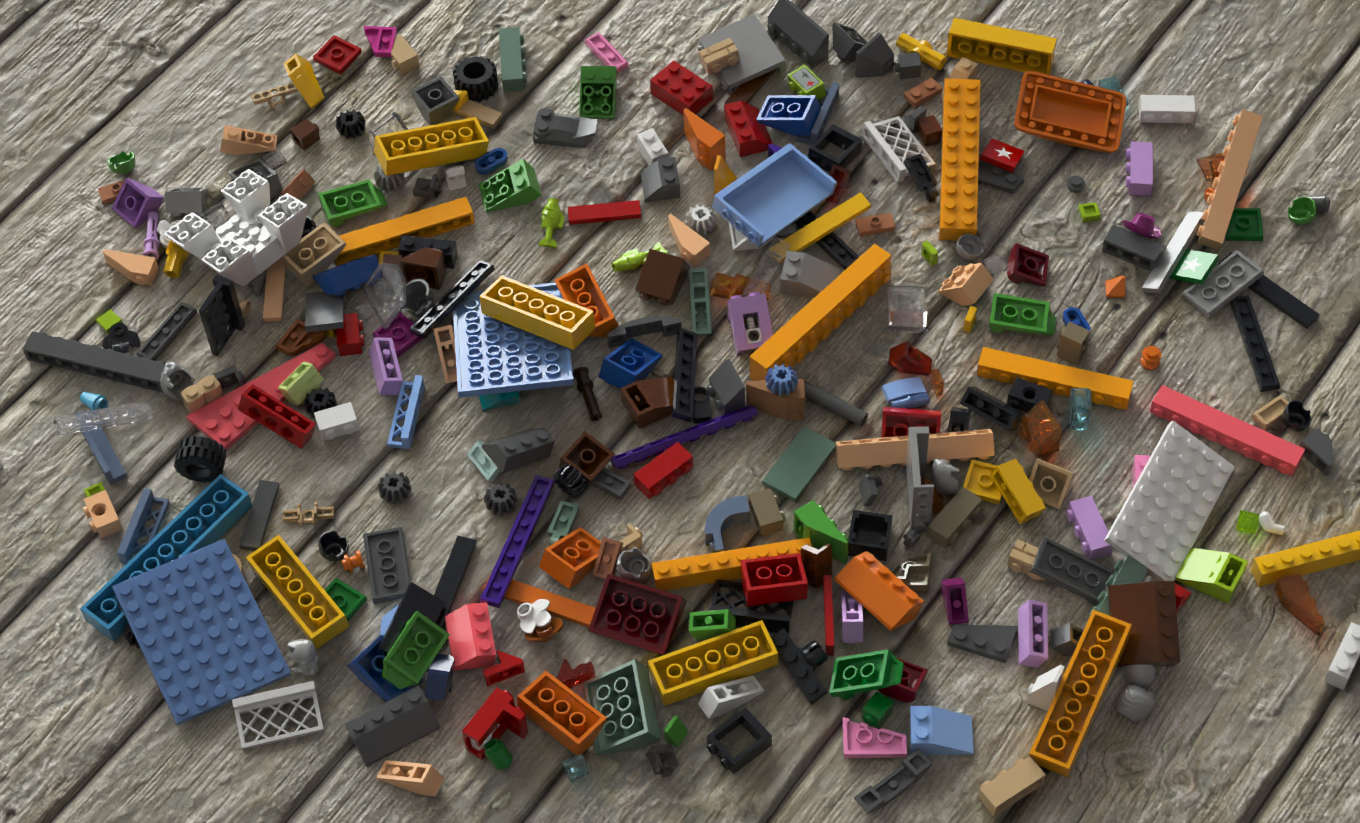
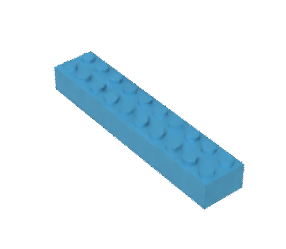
(193, 528)

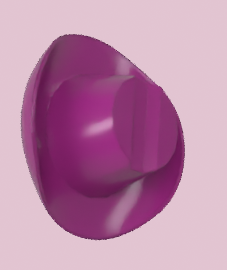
(1143, 225)

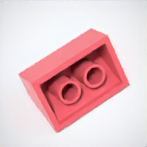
(471, 637)

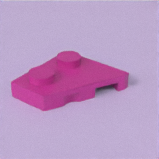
(381, 39)

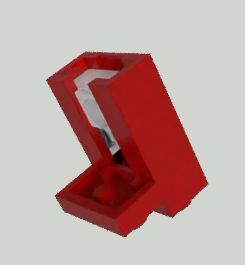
(492, 721)

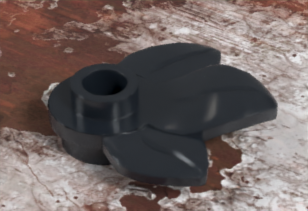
(121, 341)

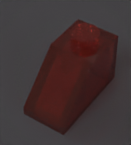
(909, 360)

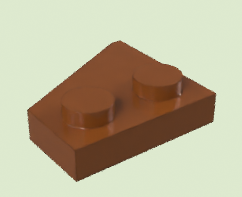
(298, 340)

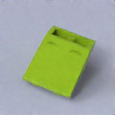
(1212, 572)

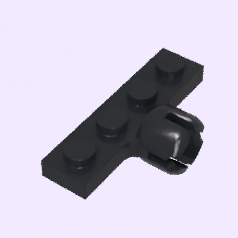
(802, 664)

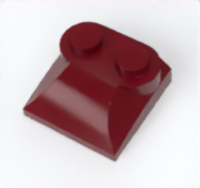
(1027, 266)
(910, 684)

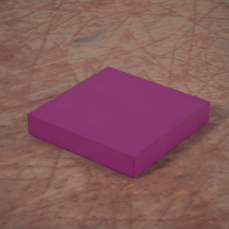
(400, 334)

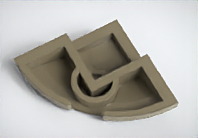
(915, 572)

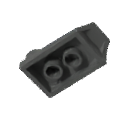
(563, 129)

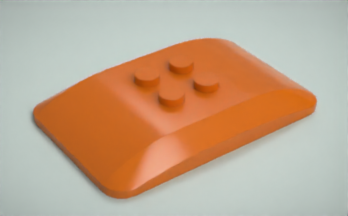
(1070, 112)

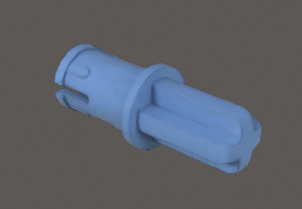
(911, 402)

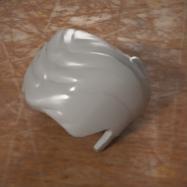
(175, 380)
(945, 477)
(634, 565)
(304, 654)
(1135, 702)

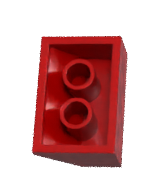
(745, 131)
(898, 420)

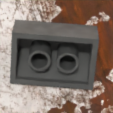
(519, 449)

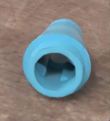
(94, 401)

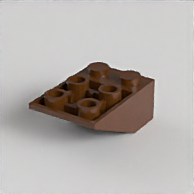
(648, 399)

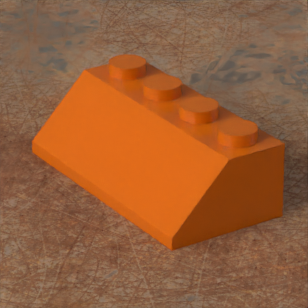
(582, 289)
(879, 591)
(561, 713)

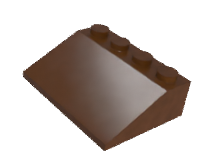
(1153, 619)

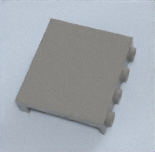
(755, 48)
(919, 496)

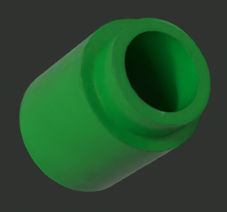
(498, 754)

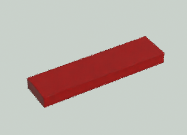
(604, 212)
(828, 615)

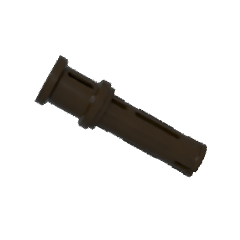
(585, 386)

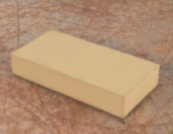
(1270, 412)

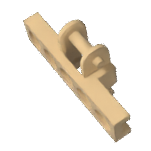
(287, 87)
(301, 514)

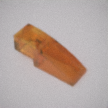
(727, 286)

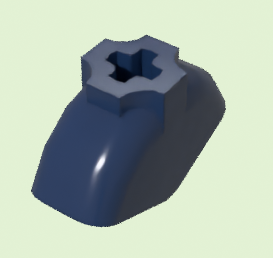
(440, 677)

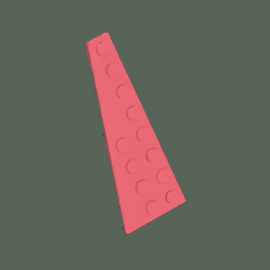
(226, 424)

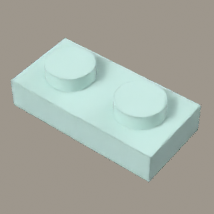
(483, 461)

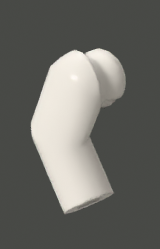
(1268, 524)

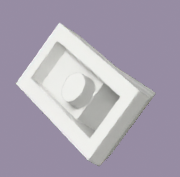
(455, 177)

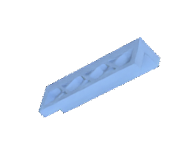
(411, 415)

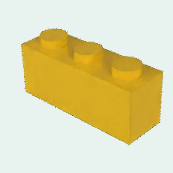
(1018, 491)

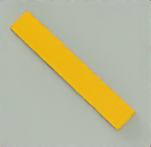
(827, 223)

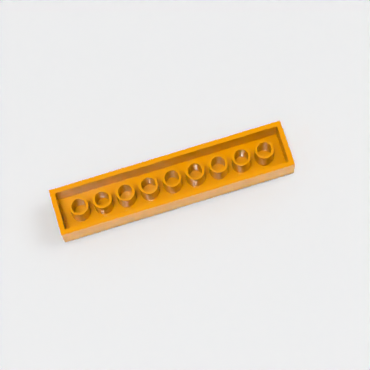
(959, 158)
(823, 313)

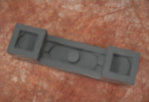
(643, 326)
(895, 783)

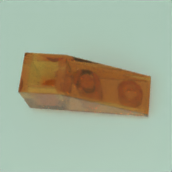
(1295, 598)

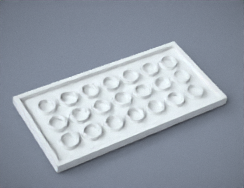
(1169, 503)

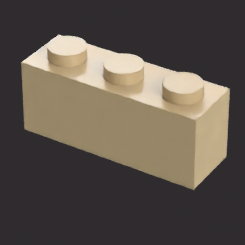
(1011, 785)

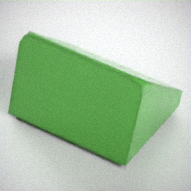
(675, 731)

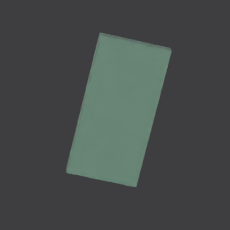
(799, 464)

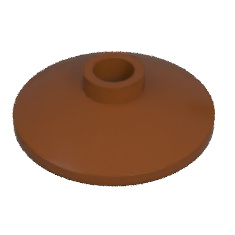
(547, 632)

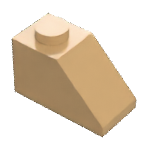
(403, 56)
(964, 70)

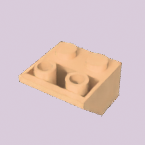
(966, 284)

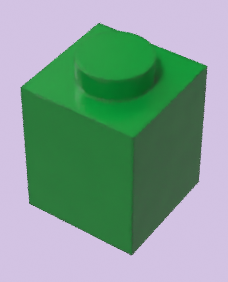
(877, 710)

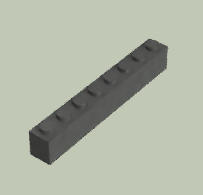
(94, 361)

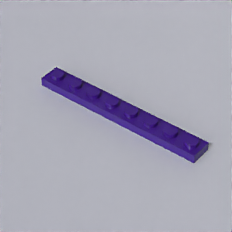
(690, 434)
(517, 541)

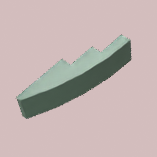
(700, 301)

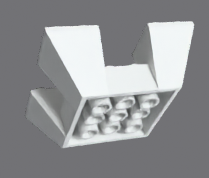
(249, 239)

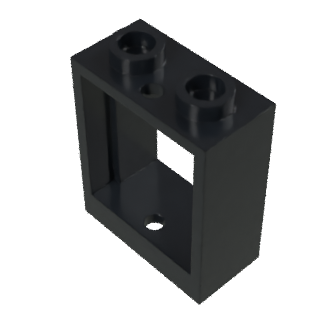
(841, 138)
(753, 726)

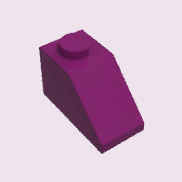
(955, 600)

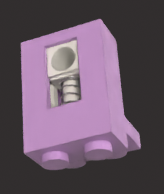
(746, 308)

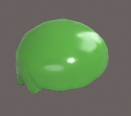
(122, 163)
(1302, 211)

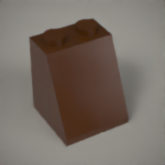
(662, 277)

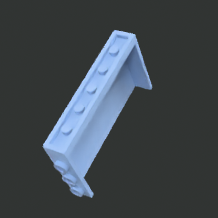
(774, 194)

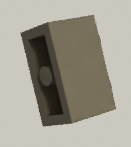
(1072, 343)
(766, 511)

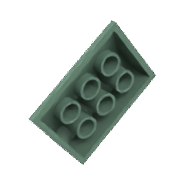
(628, 703)

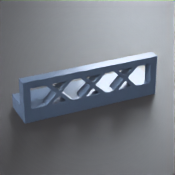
(824, 114)
(105, 455)
(137, 523)

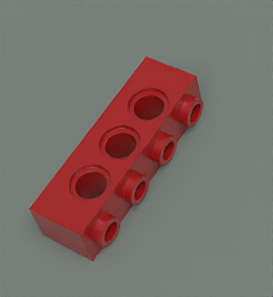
(276, 416)

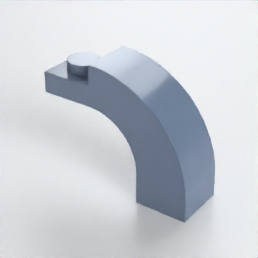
(725, 514)

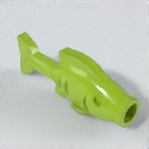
(551, 219)
(632, 259)

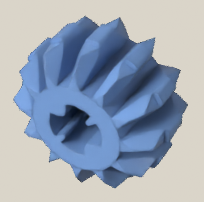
(781, 380)

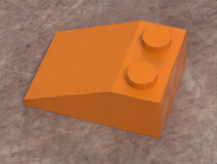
(703, 139)
(571, 557)

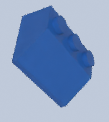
(347, 275)

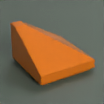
(1115, 287)

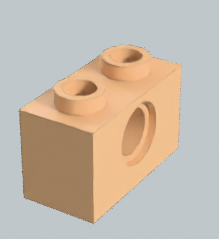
(106, 523)

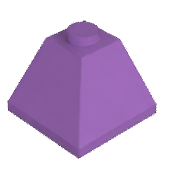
(136, 201)

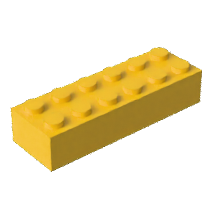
(1001, 46)
(430, 146)
(537, 312)
(297, 591)
(713, 662)

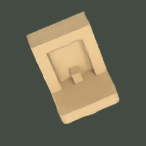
(633, 539)

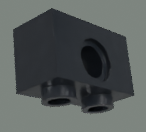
(1026, 395)

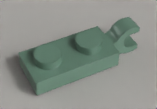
(562, 521)

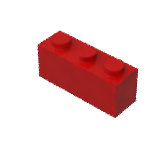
(663, 470)

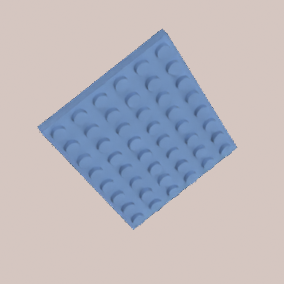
(502, 357)
(201, 631)

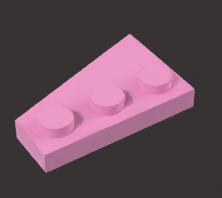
(869, 742)

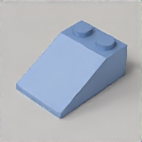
(940, 731)

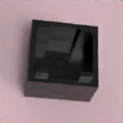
(870, 533)

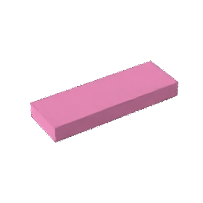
(606, 52)

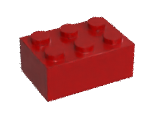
(681, 89)
(773, 579)

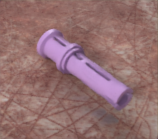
(151, 242)

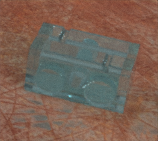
(1079, 408)

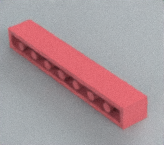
(1227, 430)

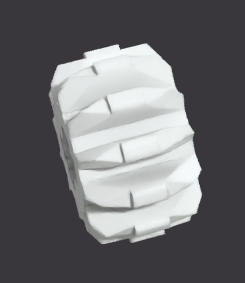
(701, 219)

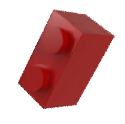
(350, 338)

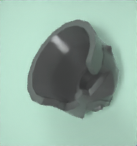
(418, 298)

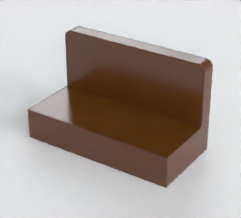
(817, 563)

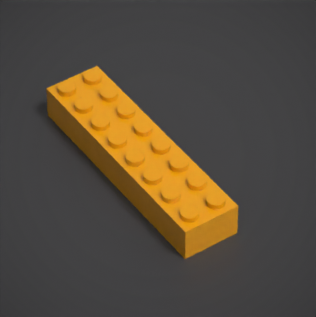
(1080, 693)

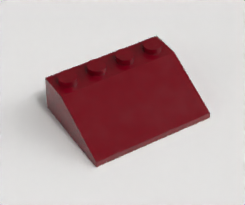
(637, 614)

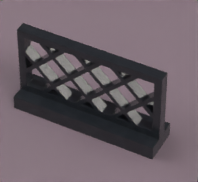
(222, 312)
(773, 621)

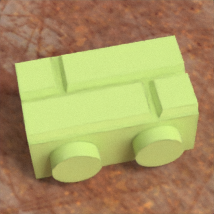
(301, 382)

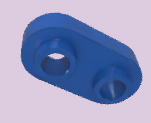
(489, 162)
(1078, 317)

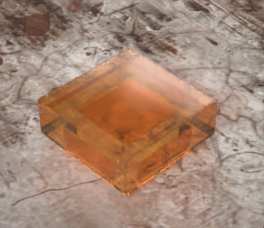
(937, 382)

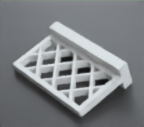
(885, 151)
(274, 698)

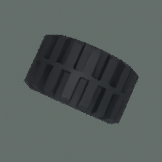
(472, 68)
(200, 459)

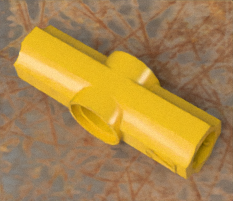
(925, 51)
(175, 260)

